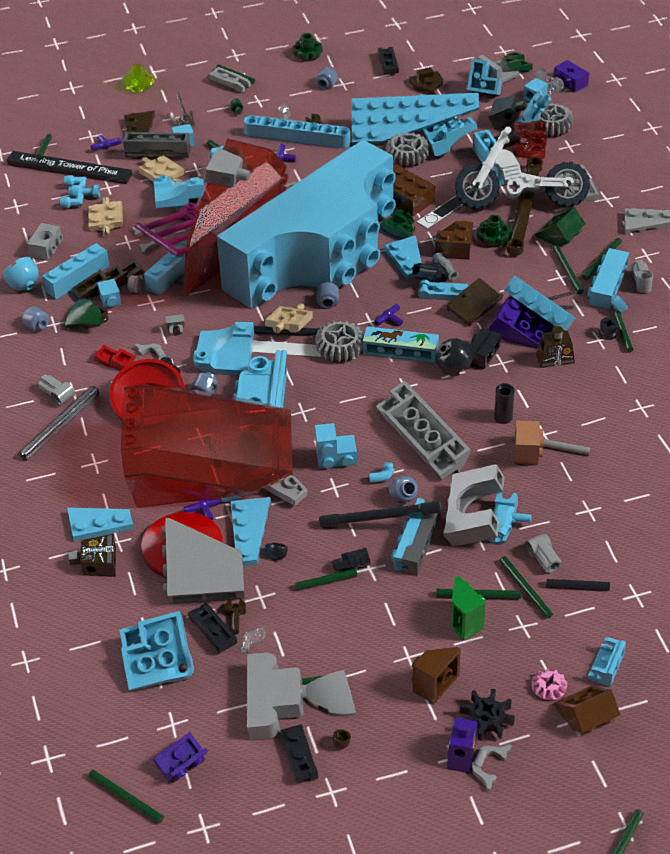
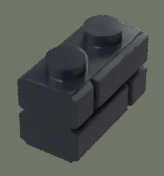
(484, 347)

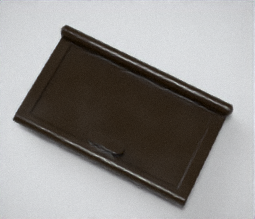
(476, 301)

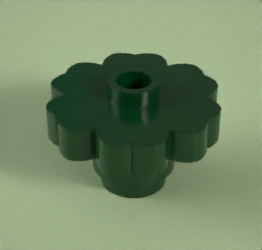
(307, 47)
(493, 231)

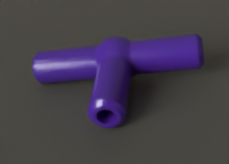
(105, 143)
(289, 157)
(389, 315)
(203, 505)

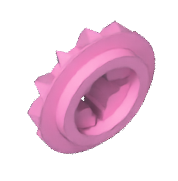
(553, 691)

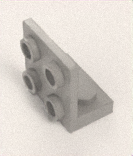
(499, 70)

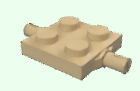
(159, 167)
(105, 216)
(289, 318)

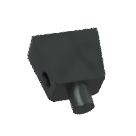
(506, 111)

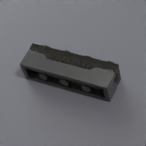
(156, 144)

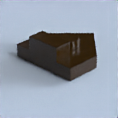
(426, 80)

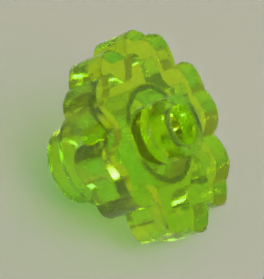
(138, 79)

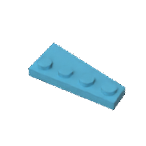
(249, 527)

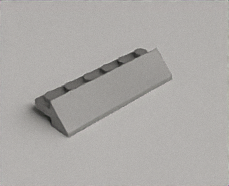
(424, 430)

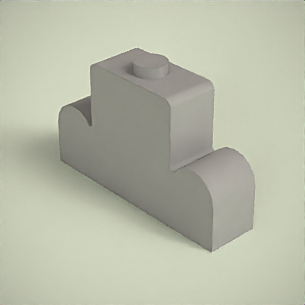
(271, 695)

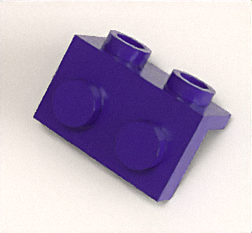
(179, 757)

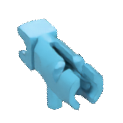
(535, 108)
(506, 514)

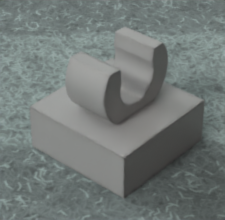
(175, 321)

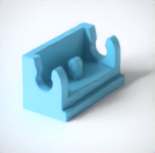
(607, 662)

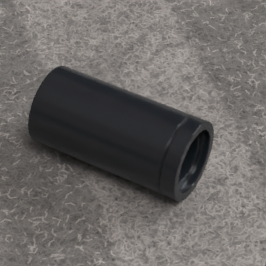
(504, 403)

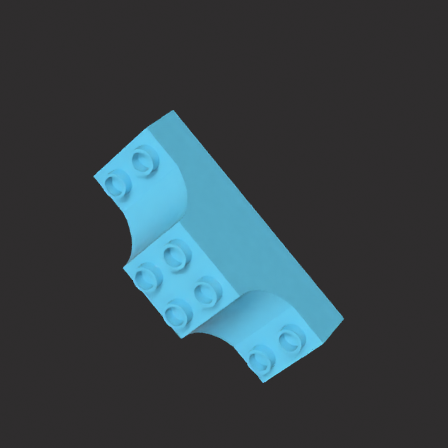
(311, 231)

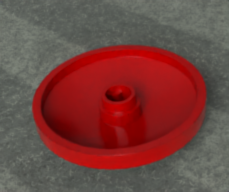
(141, 372)
(153, 540)

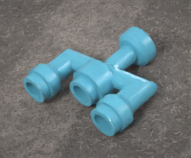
(77, 190)

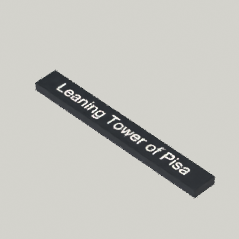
(70, 167)

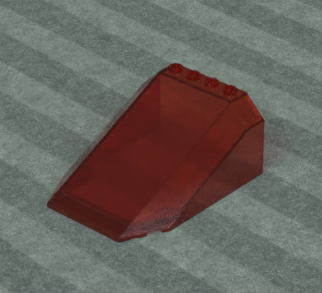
(226, 206)
(200, 444)

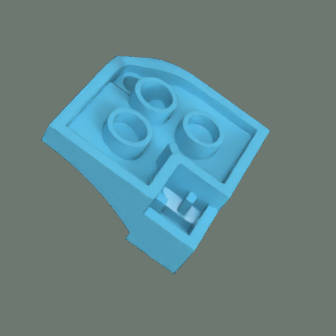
(445, 134)
(176, 193)
(225, 350)
(156, 652)

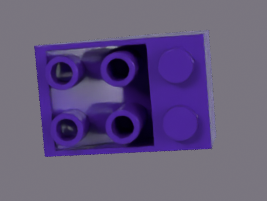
(519, 323)

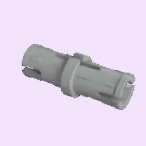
(446, 266)

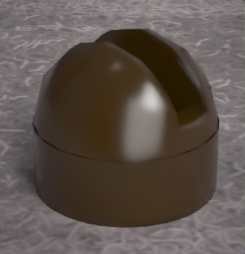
(343, 738)

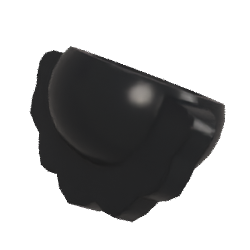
(276, 550)

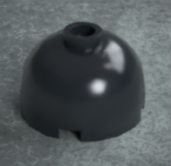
(454, 356)

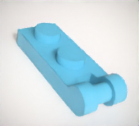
(440, 290)

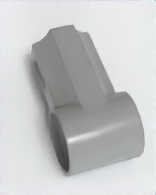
(642, 276)
(58, 392)
(541, 549)

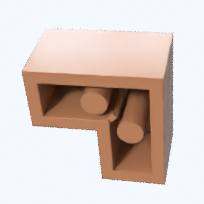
(528, 442)

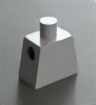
(225, 169)

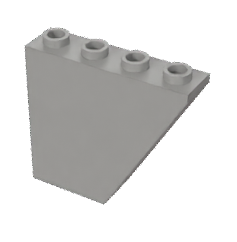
(199, 566)

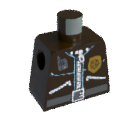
(555, 348)
(96, 556)

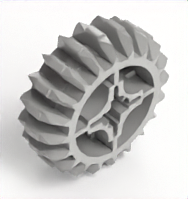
(557, 119)
(408, 149)
(339, 341)

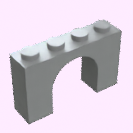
(465, 488)

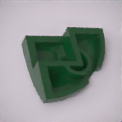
(516, 61)
(399, 224)
(84, 314)

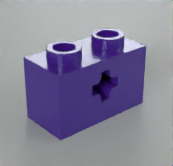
(572, 76)

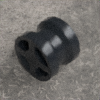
(608, 328)

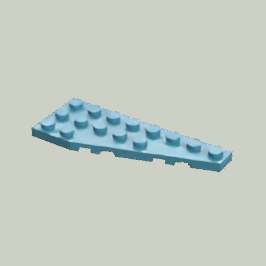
(383, 117)

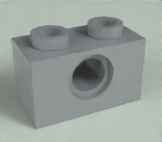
(44, 241)

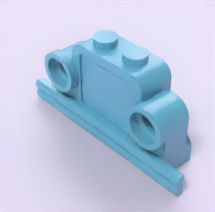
(264, 380)

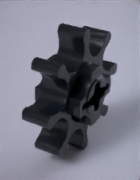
(488, 713)

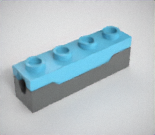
(415, 541)

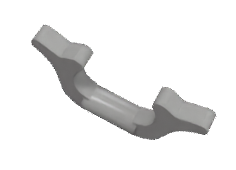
(145, 247)
(151, 347)
(483, 752)

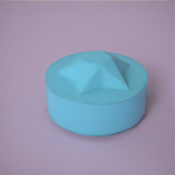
(619, 304)

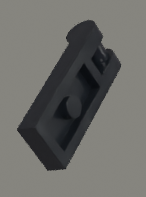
(388, 60)
(213, 627)
(299, 753)

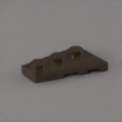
(139, 121)

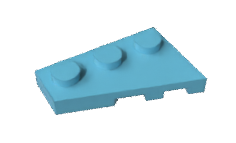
(404, 254)
(98, 522)

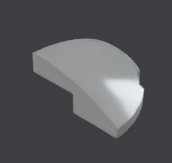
(331, 694)

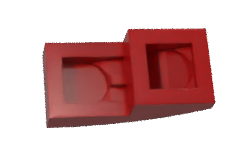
(112, 358)

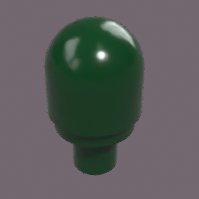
(236, 106)

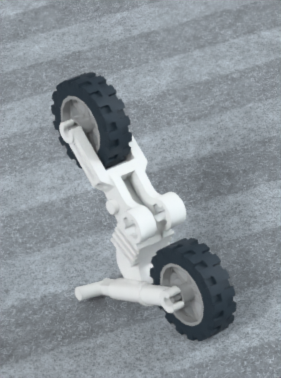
(522, 182)

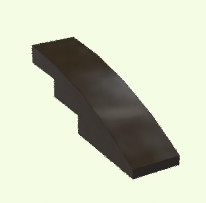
(89, 288)

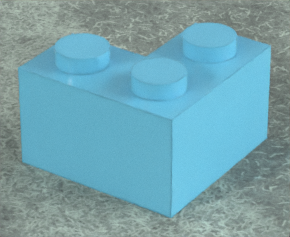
(479, 79)
(334, 450)

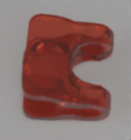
(536, 139)

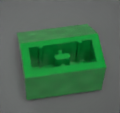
(466, 609)

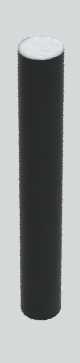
(578, 584)

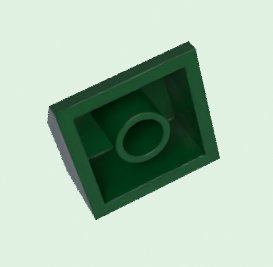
(561, 228)

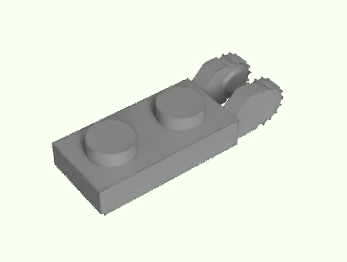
(230, 79)

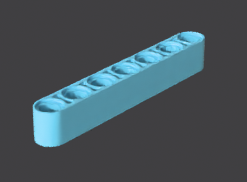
(297, 131)

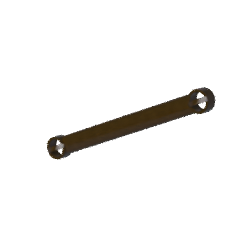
(523, 210)

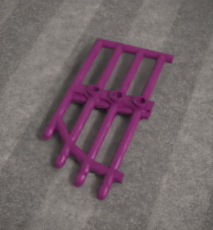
(187, 211)

